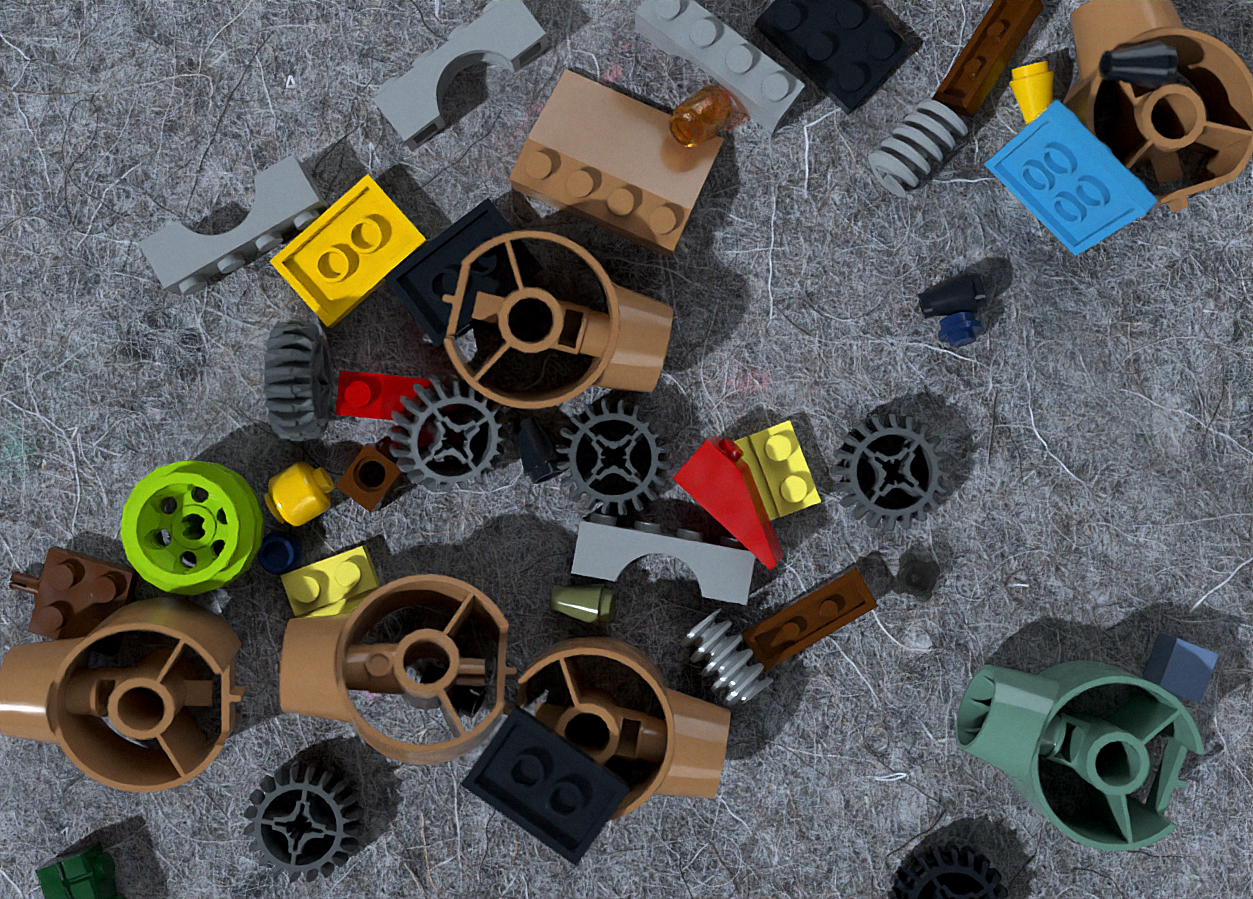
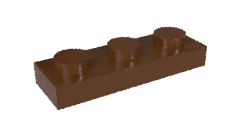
(987, 55)
(809, 618)

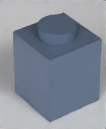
(1180, 667)

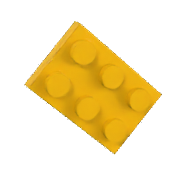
(348, 251)

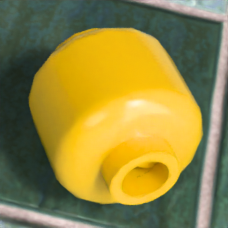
(299, 493)

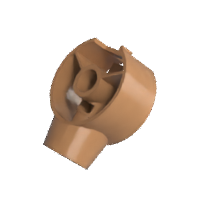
(1173, 108)
(624, 341)
(326, 661)
(60, 701)
(684, 747)

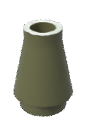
(585, 602)

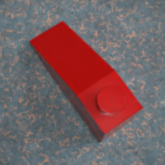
(378, 395)
(728, 491)

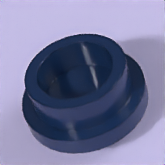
(959, 329)
(280, 553)

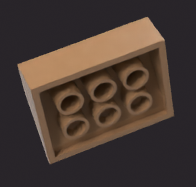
(613, 164)

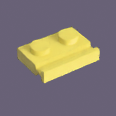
(779, 470)
(331, 584)

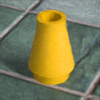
(1032, 89)

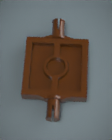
(77, 596)

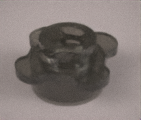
(924, 585)

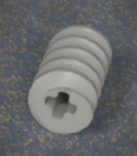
(914, 143)
(725, 660)

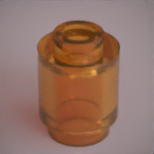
(701, 116)

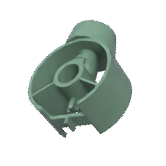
(1015, 716)

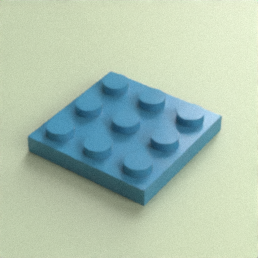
(1070, 179)

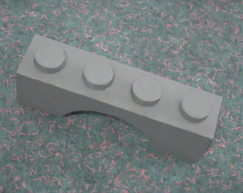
(501, 36)
(750, 76)
(282, 201)
(607, 548)

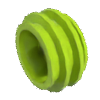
(229, 514)

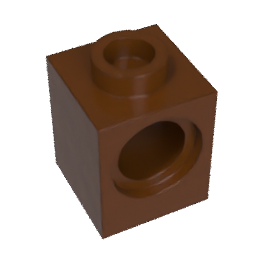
(355, 483)

